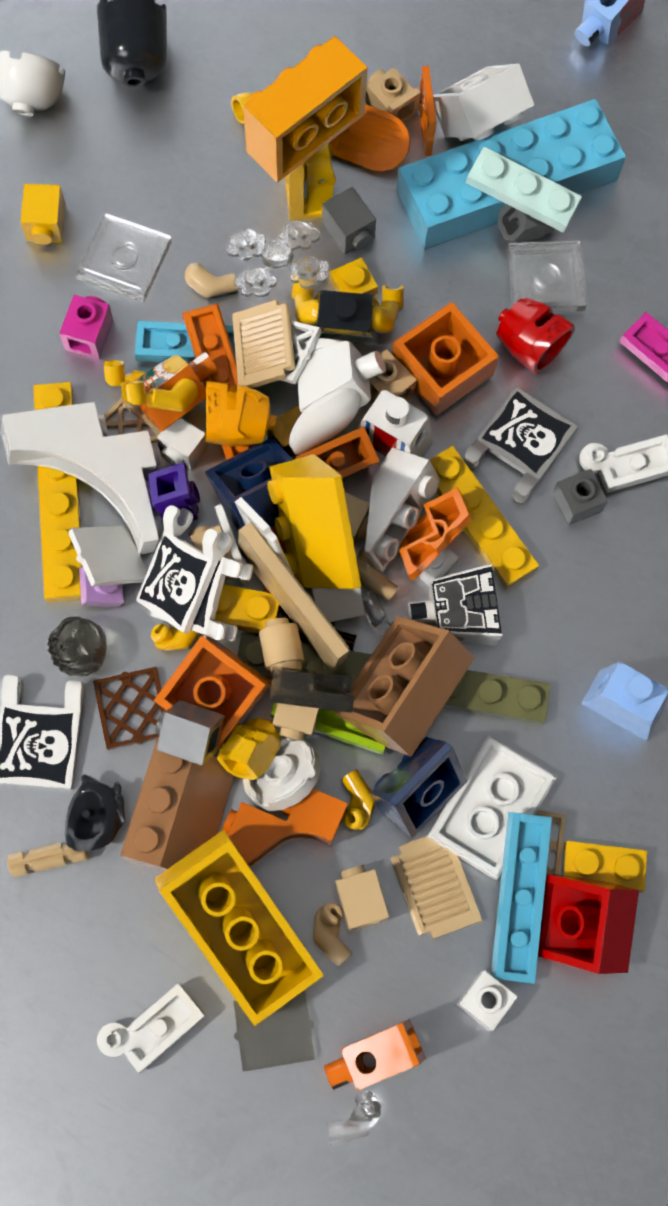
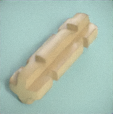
(43, 859)

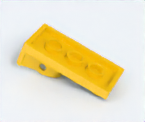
(318, 192)

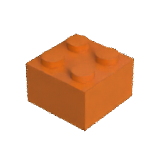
(445, 357)
(215, 681)

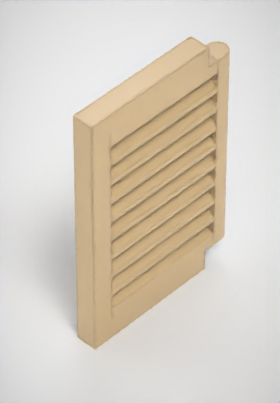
(263, 344)
(434, 888)

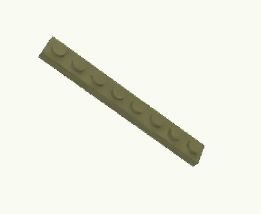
(475, 692)

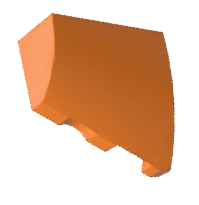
(434, 531)

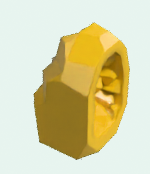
(250, 749)

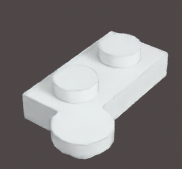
(627, 464)
(152, 1031)

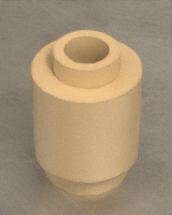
(281, 644)

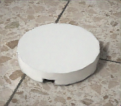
(288, 777)

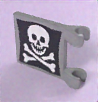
(525, 437)

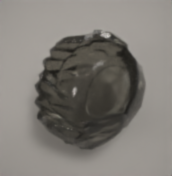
(77, 646)

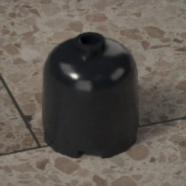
(132, 40)

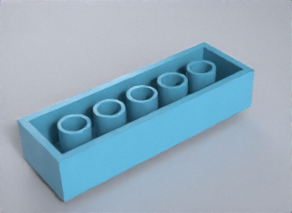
(565, 147)

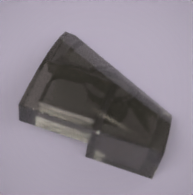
(311, 689)

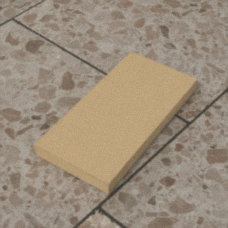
(292, 597)

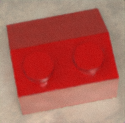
(588, 923)

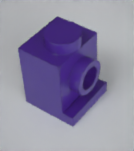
(172, 487)

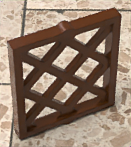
(126, 678)

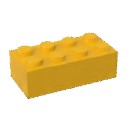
(238, 927)

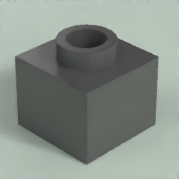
(574, 505)

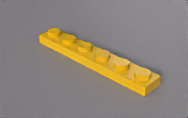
(58, 511)

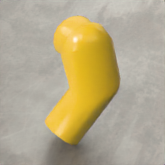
(171, 638)
(361, 803)

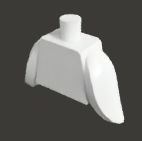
(331, 391)

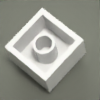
(483, 102)

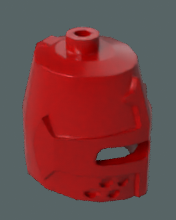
(533, 333)

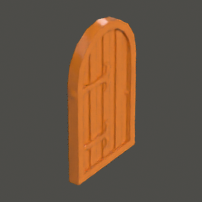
(374, 141)

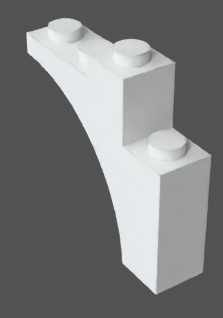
(78, 444)

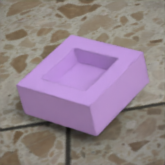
(101, 595)

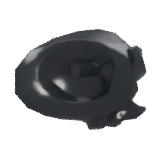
(94, 815)

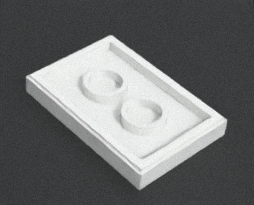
(477, 815)

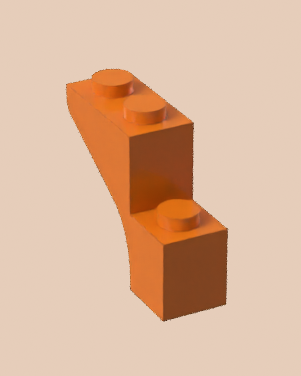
(259, 832)

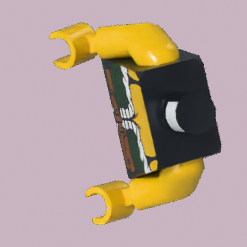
(348, 315)

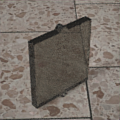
(278, 1039)

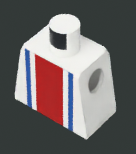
(397, 425)

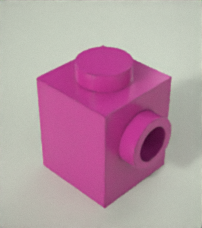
(86, 326)

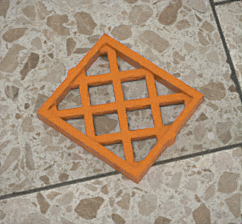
(427, 111)

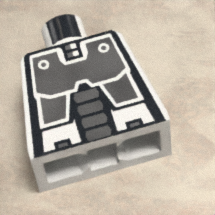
(464, 606)

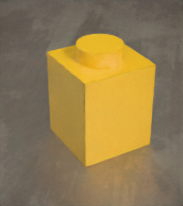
(43, 213)

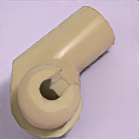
(206, 283)

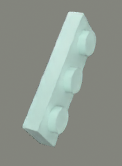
(523, 189)

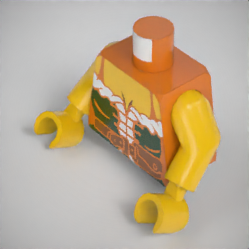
(165, 390)

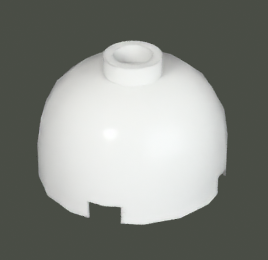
(29, 82)

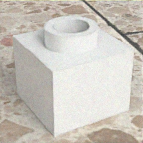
(182, 443)
(472, 1004)

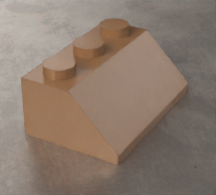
(406, 684)
(176, 810)

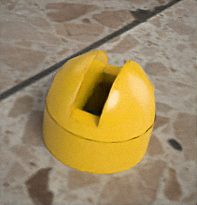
(237, 105)

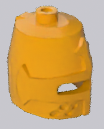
(236, 415)

